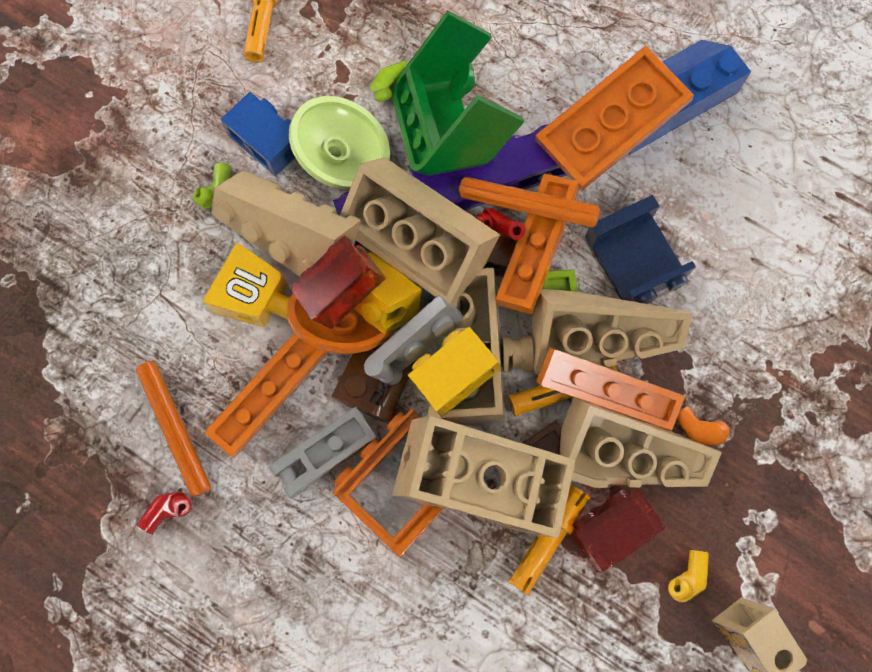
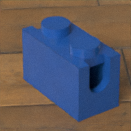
(260, 132)

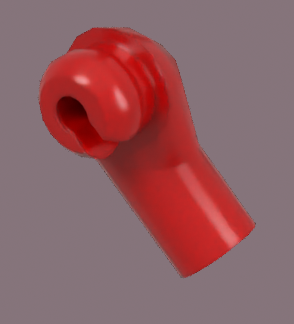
(502, 224)
(164, 506)

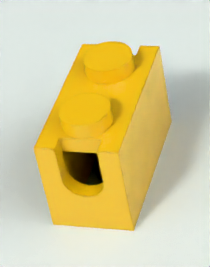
(392, 301)
(454, 370)

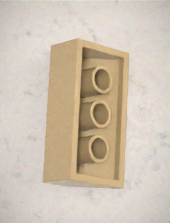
(417, 229)

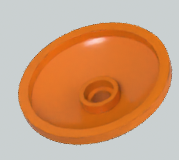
(349, 336)

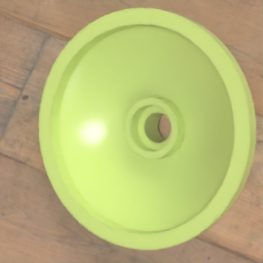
(338, 128)

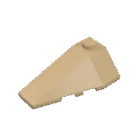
(604, 328)
(631, 452)

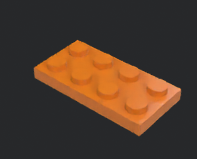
(614, 117)

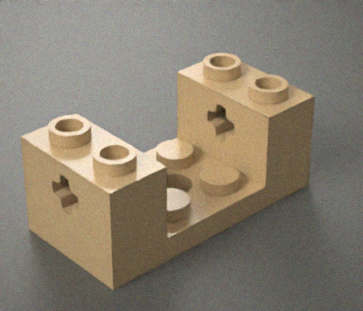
(446, 469)

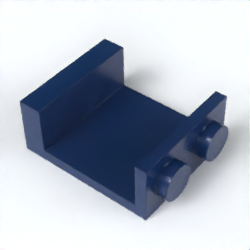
(637, 253)

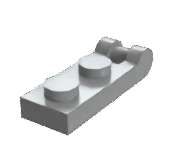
(412, 341)
(324, 452)

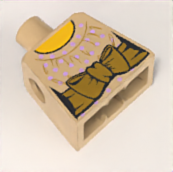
(760, 637)

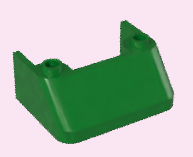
(429, 105)

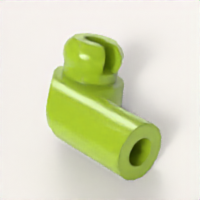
(384, 79)
(204, 195)

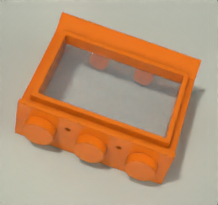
(370, 487)

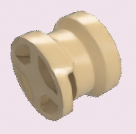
(517, 353)

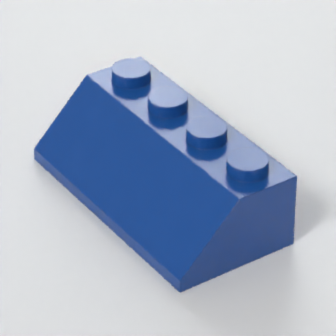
(711, 73)

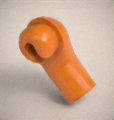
(702, 431)

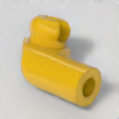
(691, 581)

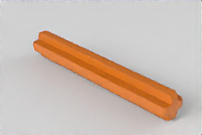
(530, 202)
(173, 428)

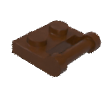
(359, 389)

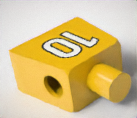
(247, 289)

